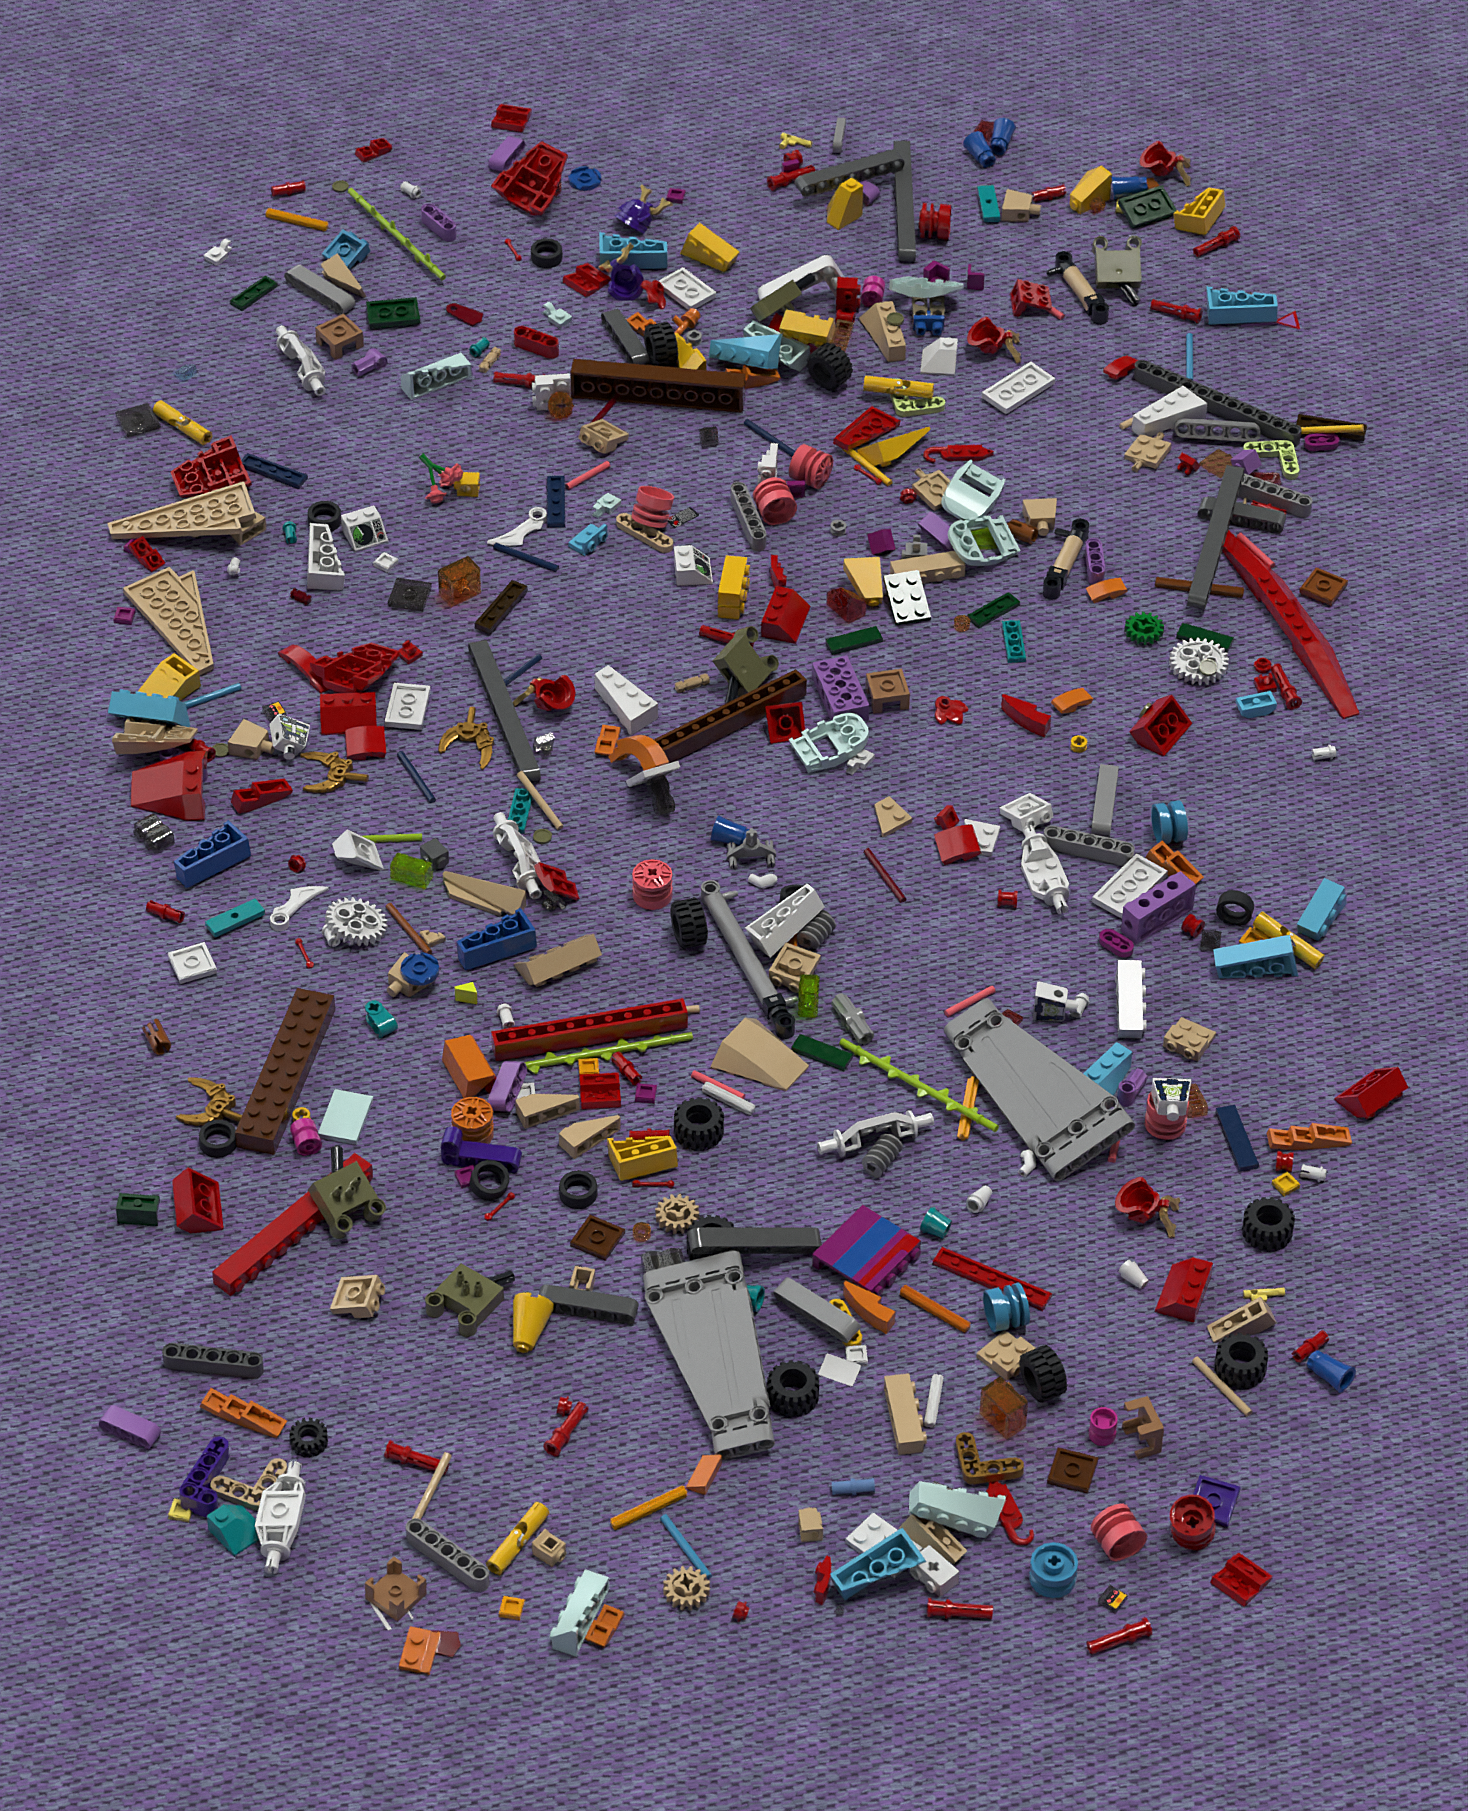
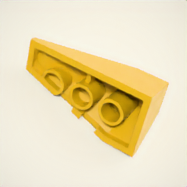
(689, 357)
(892, 448)

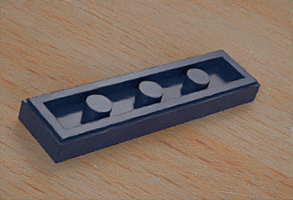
(274, 471)
(555, 501)
(1237, 1138)

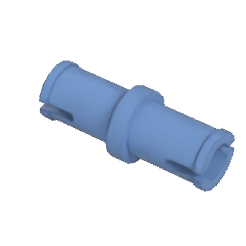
(853, 1486)

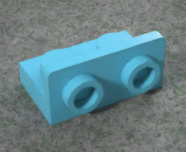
(588, 539)

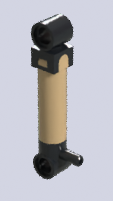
(1093, 303)
(1058, 573)

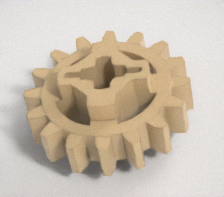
(676, 1213)
(697, 1586)

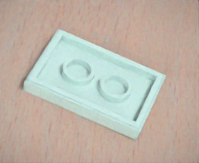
(345, 1117)

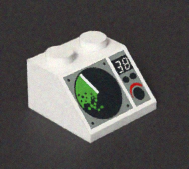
(364, 528)
(691, 566)

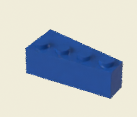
(212, 855)
(497, 941)

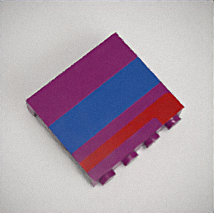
(868, 1250)

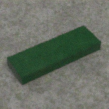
(253, 293)
(993, 610)
(1189, 631)
(853, 640)
(822, 1052)

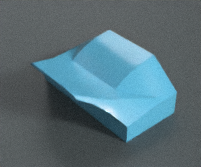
(1256, 704)

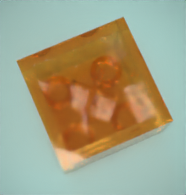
(459, 581)
(1003, 1407)

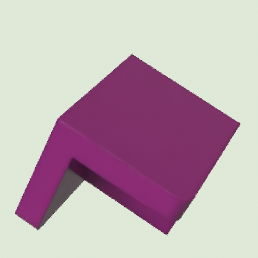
(936, 271)
(975, 280)
(881, 541)

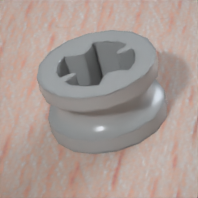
(694, 337)
(842, 527)

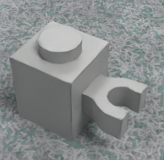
(914, 549)

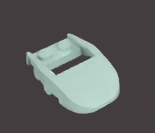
(922, 288)
(965, 501)
(967, 548)
(846, 733)

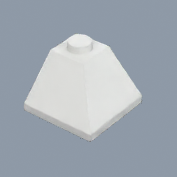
(940, 357)
(357, 850)

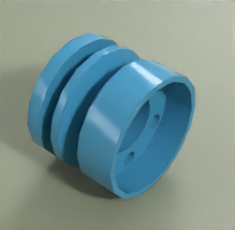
(1006, 1307)

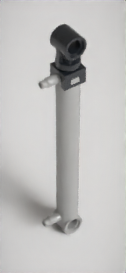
(772, 1002)

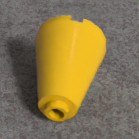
(529, 1319)

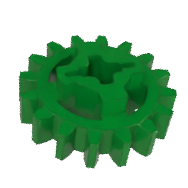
(1144, 628)

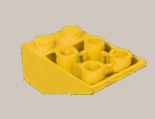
(172, 678)

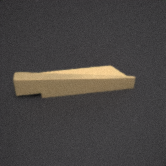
(484, 894)

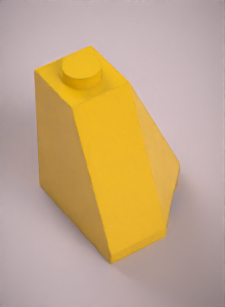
(1093, 184)
(845, 204)
(865, 578)

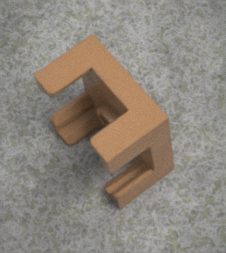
(339, 333)
(887, 687)
(1146, 1424)
(395, 1591)

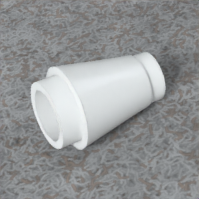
(977, 1201)
(1133, 1274)

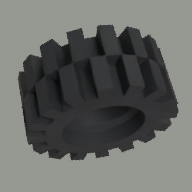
(308, 1447)

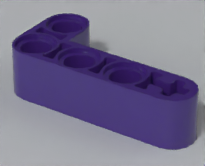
(469, 1153)
(195, 1490)

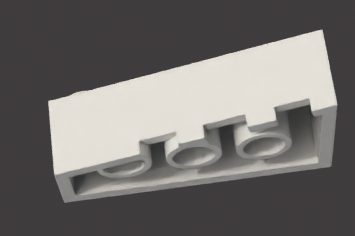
(1167, 410)
(323, 564)
(626, 700)
(785, 920)
(1129, 998)

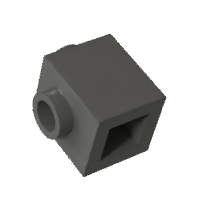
(435, 853)

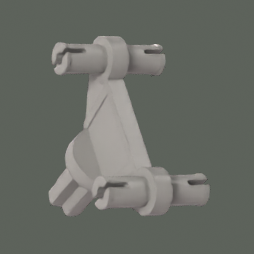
(751, 848)

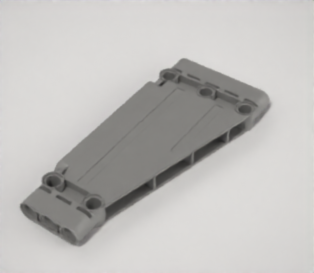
(1038, 1091)
(715, 1347)

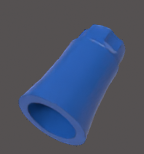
(1002, 132)
(978, 147)
(1128, 186)
(728, 831)
(1331, 1370)

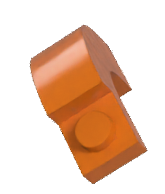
(643, 748)

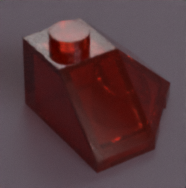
(846, 604)

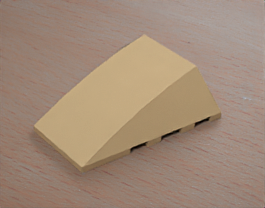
(150, 737)
(759, 1056)

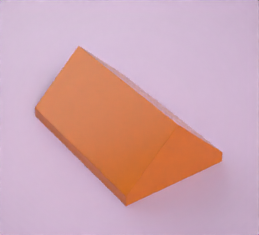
(467, 1065)

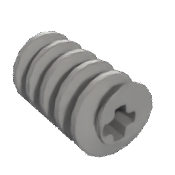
(816, 930)
(881, 1155)

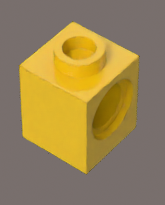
(468, 485)

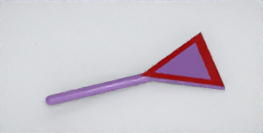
(1289, 321)

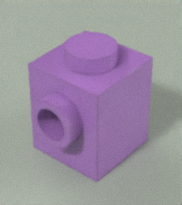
(1248, 460)

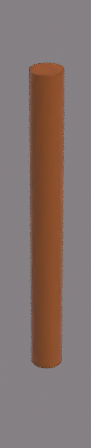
(408, 928)

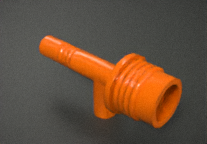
(689, 320)

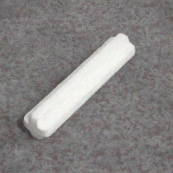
(728, 1098)
(933, 1401)

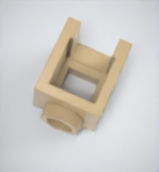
(583, 1275)
(810, 1525)
(548, 1555)

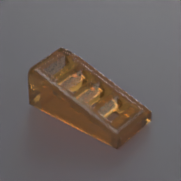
(845, 326)
(1202, 1107)

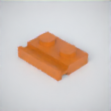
(419, 1650)

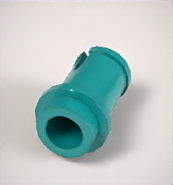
(476, 349)
(289, 529)

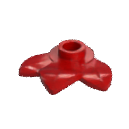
(654, 292)
(951, 711)

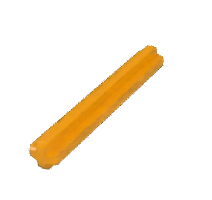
(297, 219)
(969, 1102)
(648, 1507)

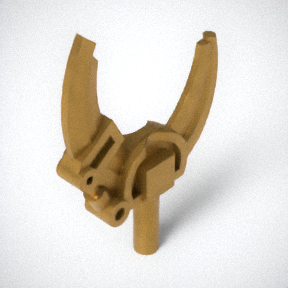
(470, 732)
(338, 772)
(216, 1109)

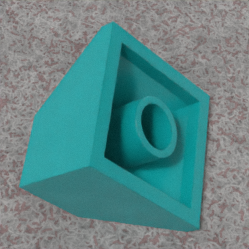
(233, 1527)

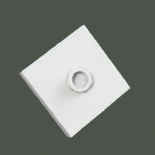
(192, 963)

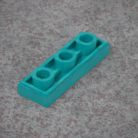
(988, 203)
(1013, 641)
(520, 808)
(235, 917)

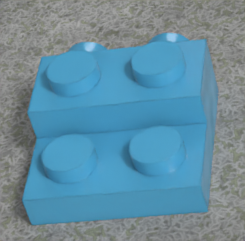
(348, 248)

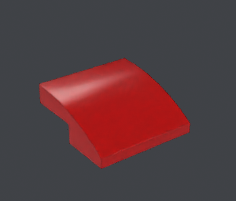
(511, 117)
(586, 279)
(365, 742)
(957, 843)
(556, 880)
(600, 1090)
(1241, 1579)

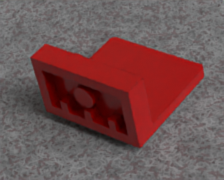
(1029, 294)

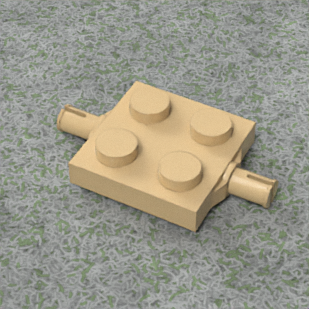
(1148, 451)
(931, 487)

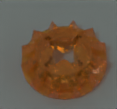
(556, 411)

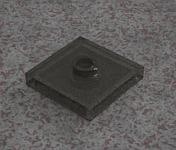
(137, 420)
(409, 594)

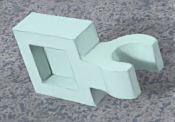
(556, 317)
(606, 503)

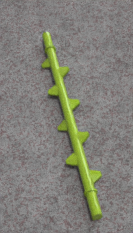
(425, 259)
(607, 1052)
(923, 1089)

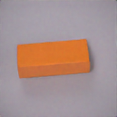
(704, 1473)

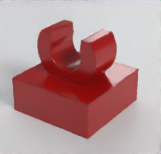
(1189, 462)
(410, 652)
(1265, 683)
(947, 817)

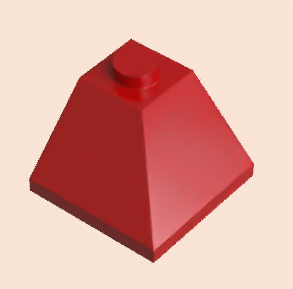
(785, 721)

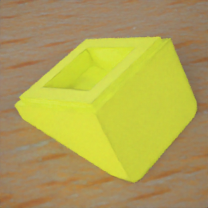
(466, 993)

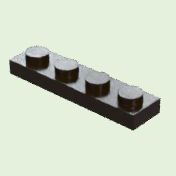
(1313, 421)
(501, 607)

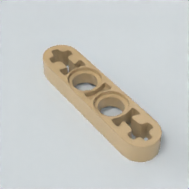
(628, 525)

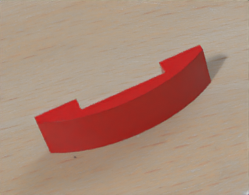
(302, 659)

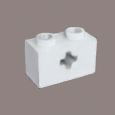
(936, 1572)

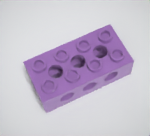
(839, 670)
(1158, 907)

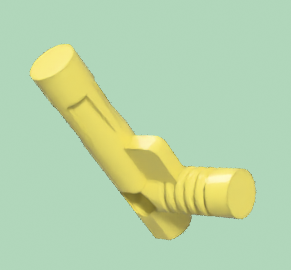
(792, 140)
(1264, 1293)

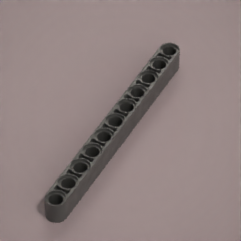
(904, 204)
(1218, 402)
(1215, 537)
(504, 710)

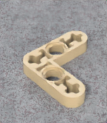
(256, 1491)

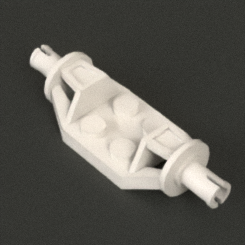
(311, 370)
(509, 838)
(1044, 870)
(880, 1123)
(280, 1516)

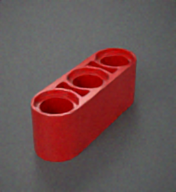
(536, 342)

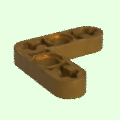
(980, 1469)

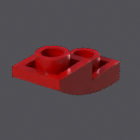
(376, 148)
(1120, 367)
(145, 554)
(777, 573)
(822, 1586)

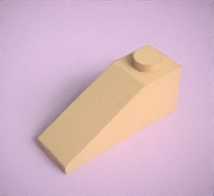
(340, 275)
(545, 1107)
(587, 1134)
(1247, 1319)
(928, 1532)

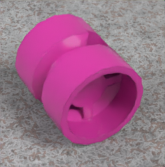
(872, 291)
(305, 1136)
(1103, 1426)

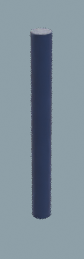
(769, 437)
(526, 557)
(522, 669)
(417, 778)

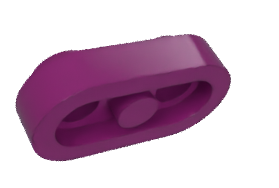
(1321, 441)
(1118, 943)

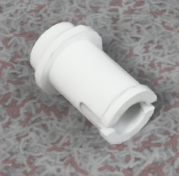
(413, 191)
(1323, 753)
(331, 938)
(1083, 1002)
(504, 1012)
(1314, 1172)

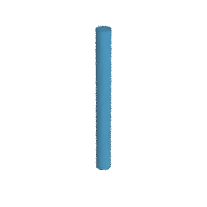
(1189, 356)
(213, 695)
(685, 1545)

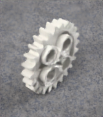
(1188, 655)
(356, 921)

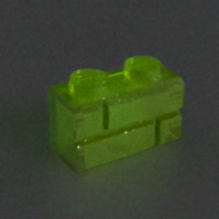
(411, 870)
(808, 996)

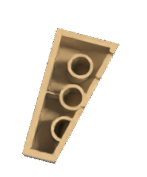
(887, 337)
(559, 959)

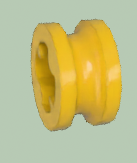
(1078, 748)
(300, 1111)

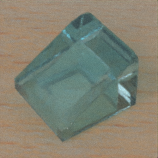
(185, 372)

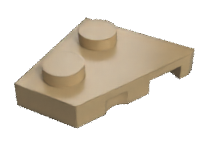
(891, 816)

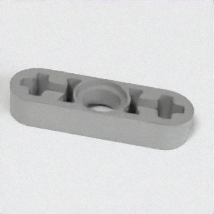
(839, 135)

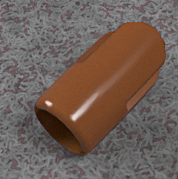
(1023, 531)
(157, 1038)

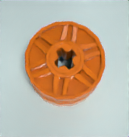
(474, 1119)

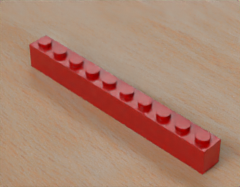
(589, 1029)
(274, 1239)

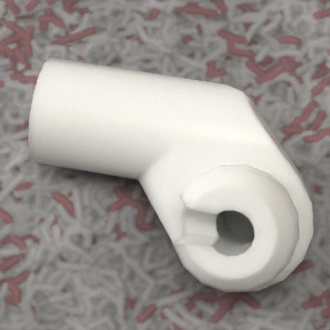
(233, 567)
(764, 881)
(1030, 1162)

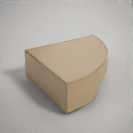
(432, 938)

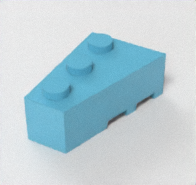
(1322, 909)

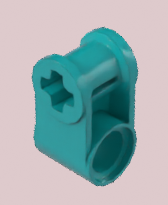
(380, 1019)

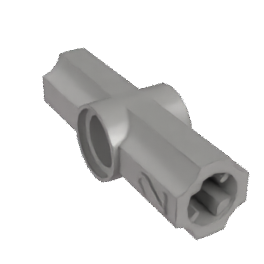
(852, 1019)

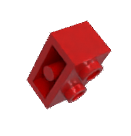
(847, 293)

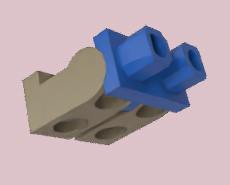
(928, 320)

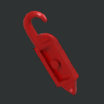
(959, 452)
(1010, 1514)

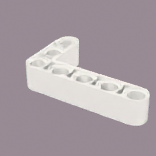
(823, 268)

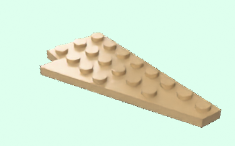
(205, 514)
(176, 613)

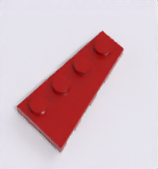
(865, 428)

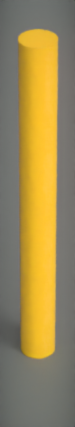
(1332, 429)
(869, 466)

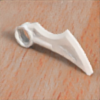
(516, 536)
(298, 898)

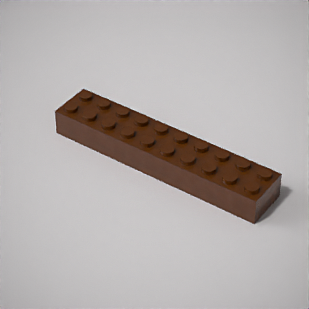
(658, 385)
(285, 1071)

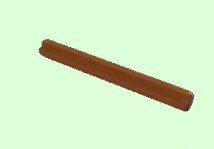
(1185, 585)

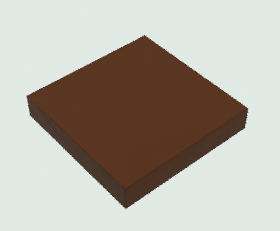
(597, 1237)
(1072, 1470)

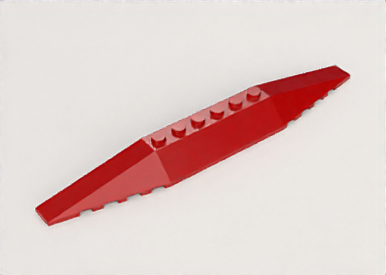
(1295, 622)

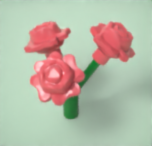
(447, 475)

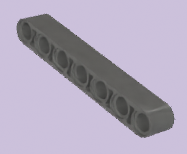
(859, 169)
(755, 1240)

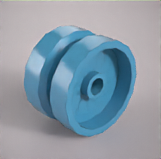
(1169, 822)
(1053, 1570)

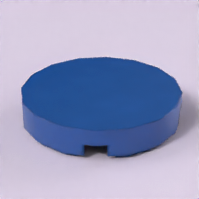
(584, 178)
(420, 969)

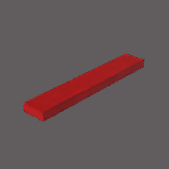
(988, 1276)

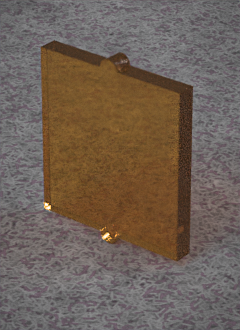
(1216, 462)

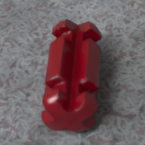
(300, 596)

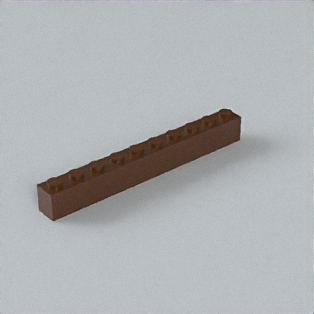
(732, 716)

